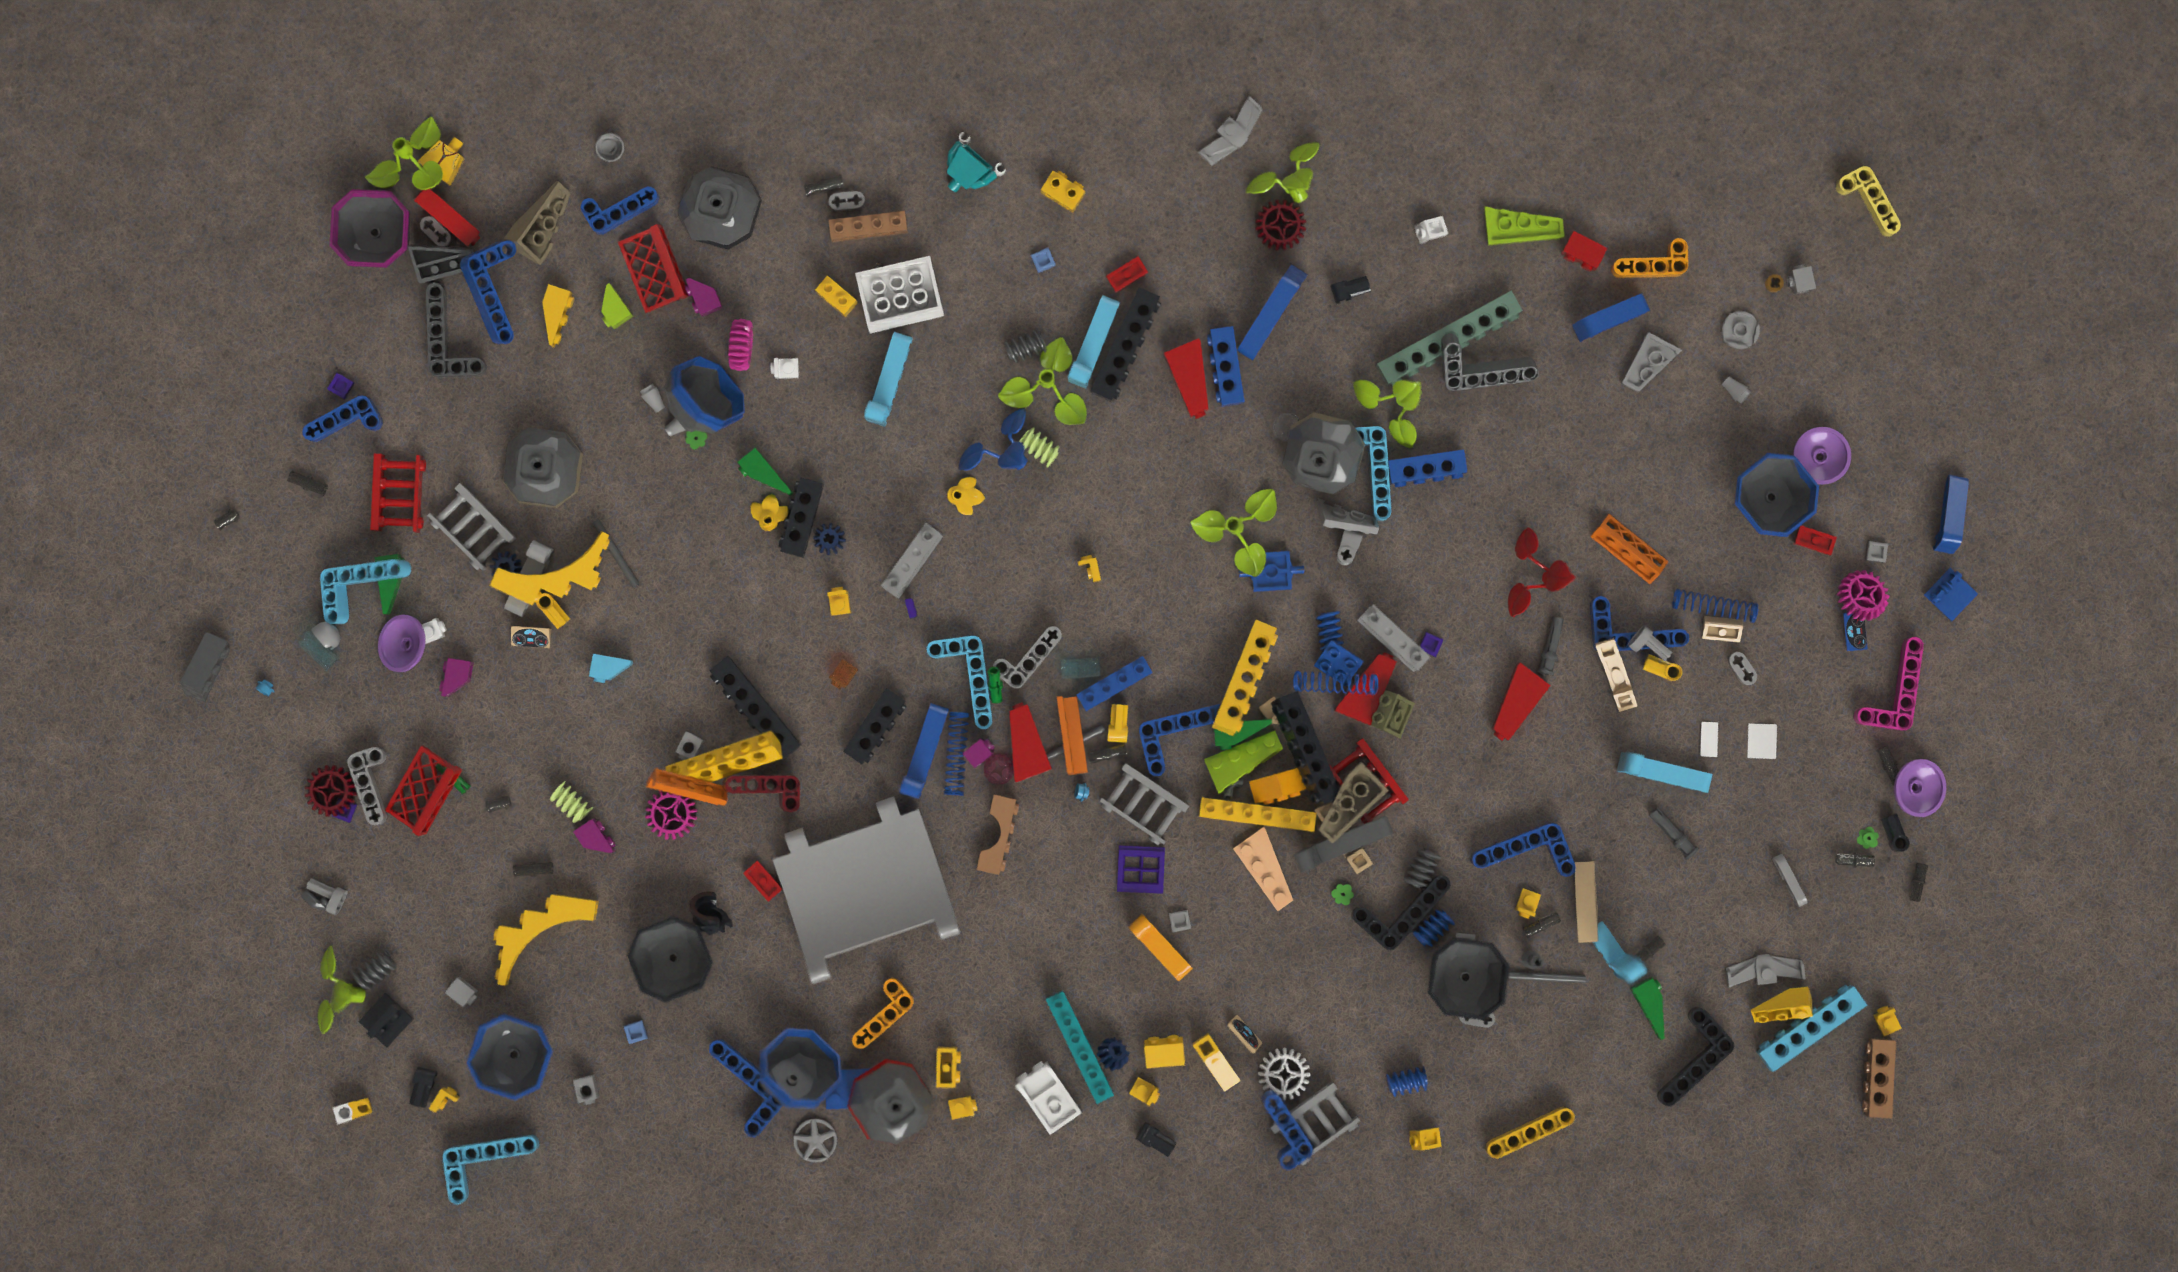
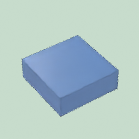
(1043, 260)
(635, 1032)

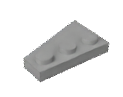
(1649, 361)
(1349, 521)

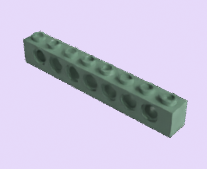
(1507, 302)

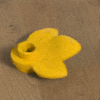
(968, 495)
(769, 510)

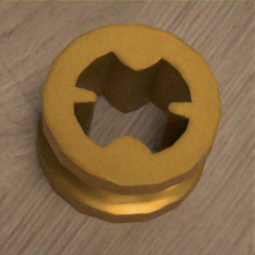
(1768, 281)

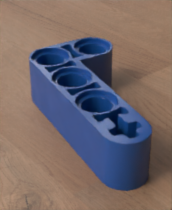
(621, 206)
(1610, 317)
(339, 422)
(1952, 515)
(1285, 1126)

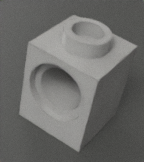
(689, 737)
(462, 992)
(586, 1081)

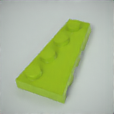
(1516, 227)
(1242, 759)

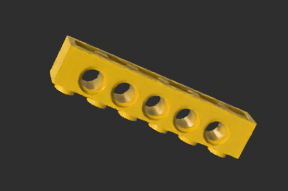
(1266, 634)
(730, 758)
(1257, 814)

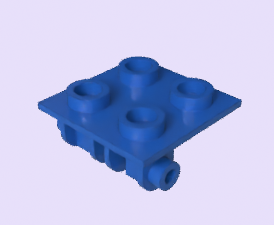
(1951, 594)
(1338, 660)

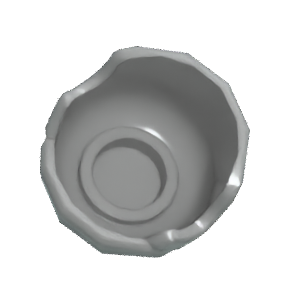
(606, 143)
(327, 634)

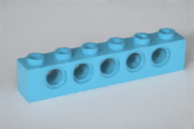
(1854, 1004)

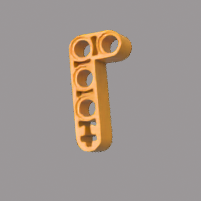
(1649, 263)
(1160, 947)
(881, 1017)

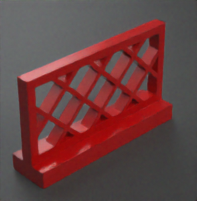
(666, 258)
(433, 802)

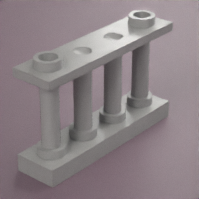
(489, 523)
(912, 560)
(1393, 638)
(1161, 795)
(1313, 1104)

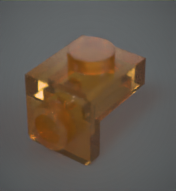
(843, 674)

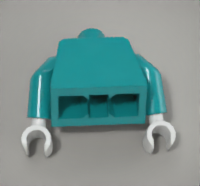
(968, 167)

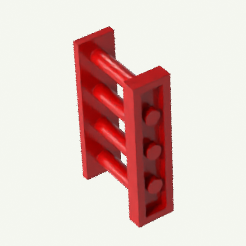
(380, 483)
(1373, 765)

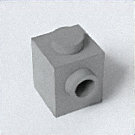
(1801, 279)

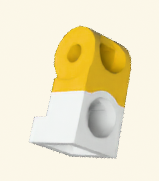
(352, 1110)

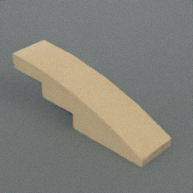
(1586, 902)

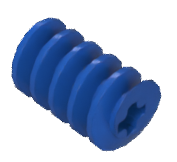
(1329, 628)
(1433, 928)
(1407, 1081)

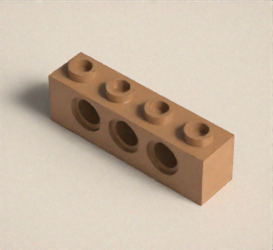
(868, 226)
(1884, 1107)

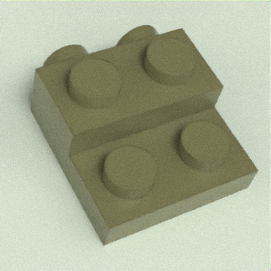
(1392, 713)

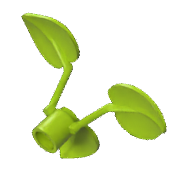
(427, 177)
(1294, 183)
(1059, 358)
(1406, 395)
(1211, 524)
(342, 992)

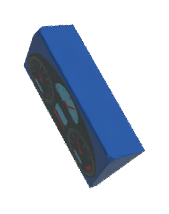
(1855, 633)

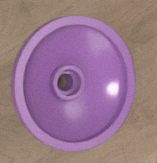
(1834, 452)
(395, 642)
(1928, 790)

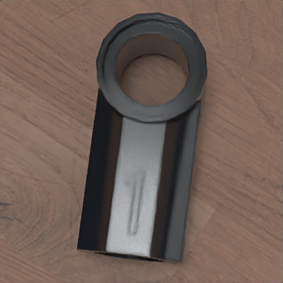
(1348, 289)
(1894, 831)
(422, 1087)
(1153, 1138)

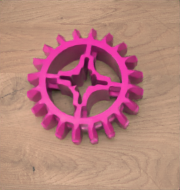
(740, 344)
(1864, 606)
(663, 828)

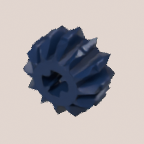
(831, 532)
(505, 560)
(1112, 1054)

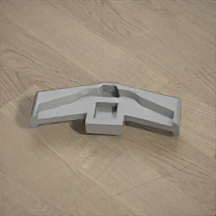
(1233, 133)
(1764, 969)

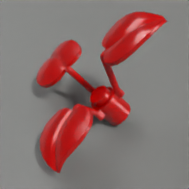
(1554, 578)

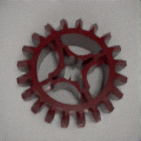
(1288, 222)
(314, 788)

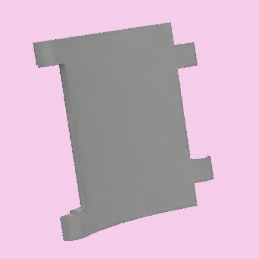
(863, 886)

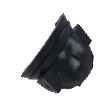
(707, 915)

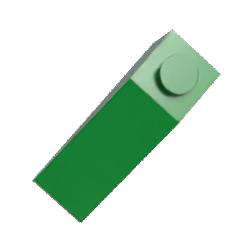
(759, 469)
(388, 588)
(1248, 729)
(1651, 1002)

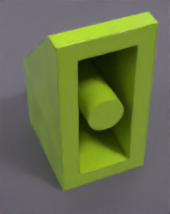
(614, 309)

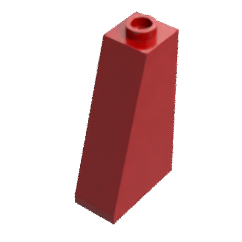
(447, 216)
(1188, 373)
(1519, 700)
(1363, 706)
(1027, 747)

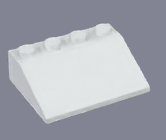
(899, 294)

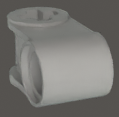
(1350, 543)

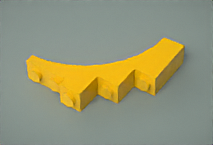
(556, 582)
(515, 939)

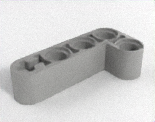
(536, 563)
(1031, 655)
(371, 787)

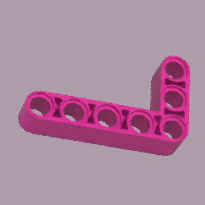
(1901, 692)

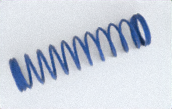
(1754, 608)
(1297, 687)
(959, 715)

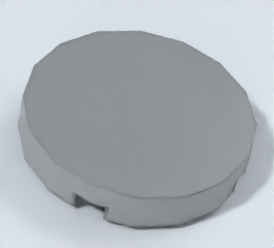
(1740, 330)

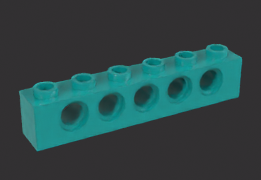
(1079, 1046)

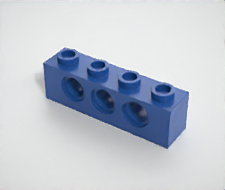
(1226, 336)
(1455, 458)
(1114, 683)

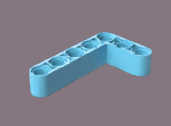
(1093, 342)
(887, 386)
(1378, 464)
(341, 578)
(973, 673)
(1664, 772)
(1624, 965)
(482, 1155)

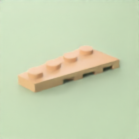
(1263, 865)

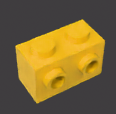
(1063, 191)
(1164, 1051)
(947, 1072)

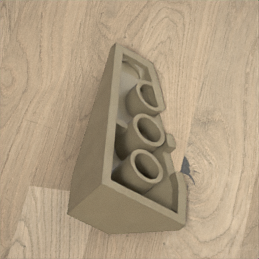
(535, 227)
(1354, 798)

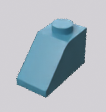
(607, 667)

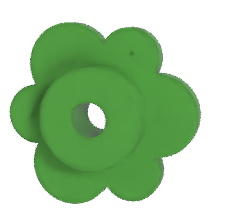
(694, 444)
(1862, 839)
(1346, 889)

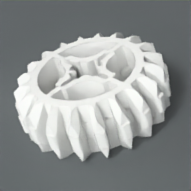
(1293, 1074)

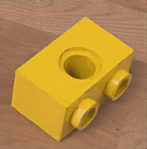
(836, 296)

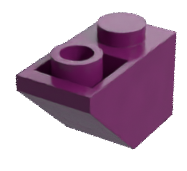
(705, 297)
(456, 675)
(979, 752)
(592, 837)

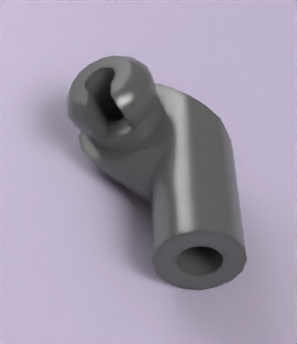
(1228, 791)
(313, 902)

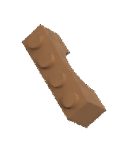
(1003, 810)

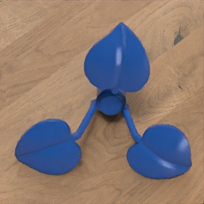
(1011, 458)

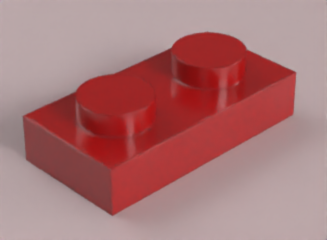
(1127, 274)
(1815, 540)
(763, 881)

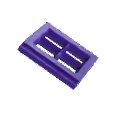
(1141, 887)

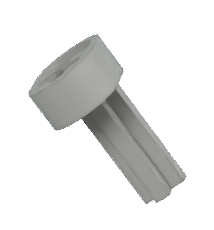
(1644, 636)
(336, 896)

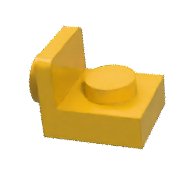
(1093, 570)
(839, 601)
(1527, 903)
(1887, 1020)
(1145, 1091)
(441, 1101)
(962, 1107)
(1425, 1139)

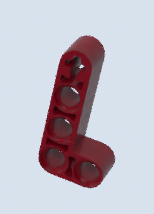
(761, 787)

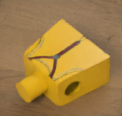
(446, 157)

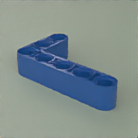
(487, 288)
(1272, 312)
(1606, 633)
(1176, 727)
(924, 752)
(1523, 838)
(752, 1082)

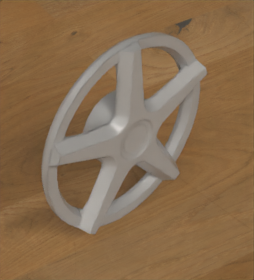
(815, 1140)

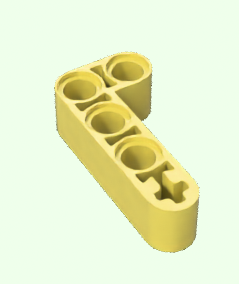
(1871, 202)

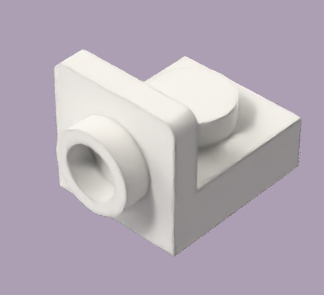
(1431, 229)
(785, 368)
(434, 630)

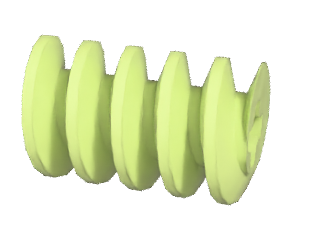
(1039, 446)
(570, 803)

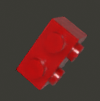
(1583, 251)

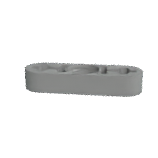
(1792, 884)

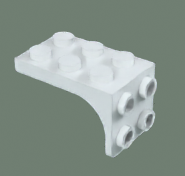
(1047, 1097)

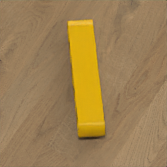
(1537, 1125)

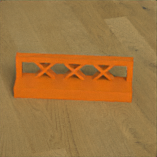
(1628, 551)
(1072, 735)
(687, 787)

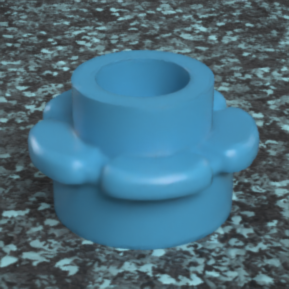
(265, 687)
(1081, 791)

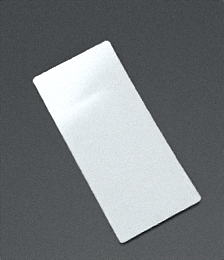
(1761, 740)

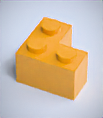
(1277, 786)

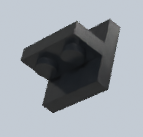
(385, 1020)

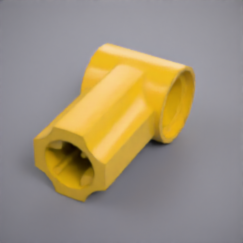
(554, 611)
(1660, 667)
(1118, 725)

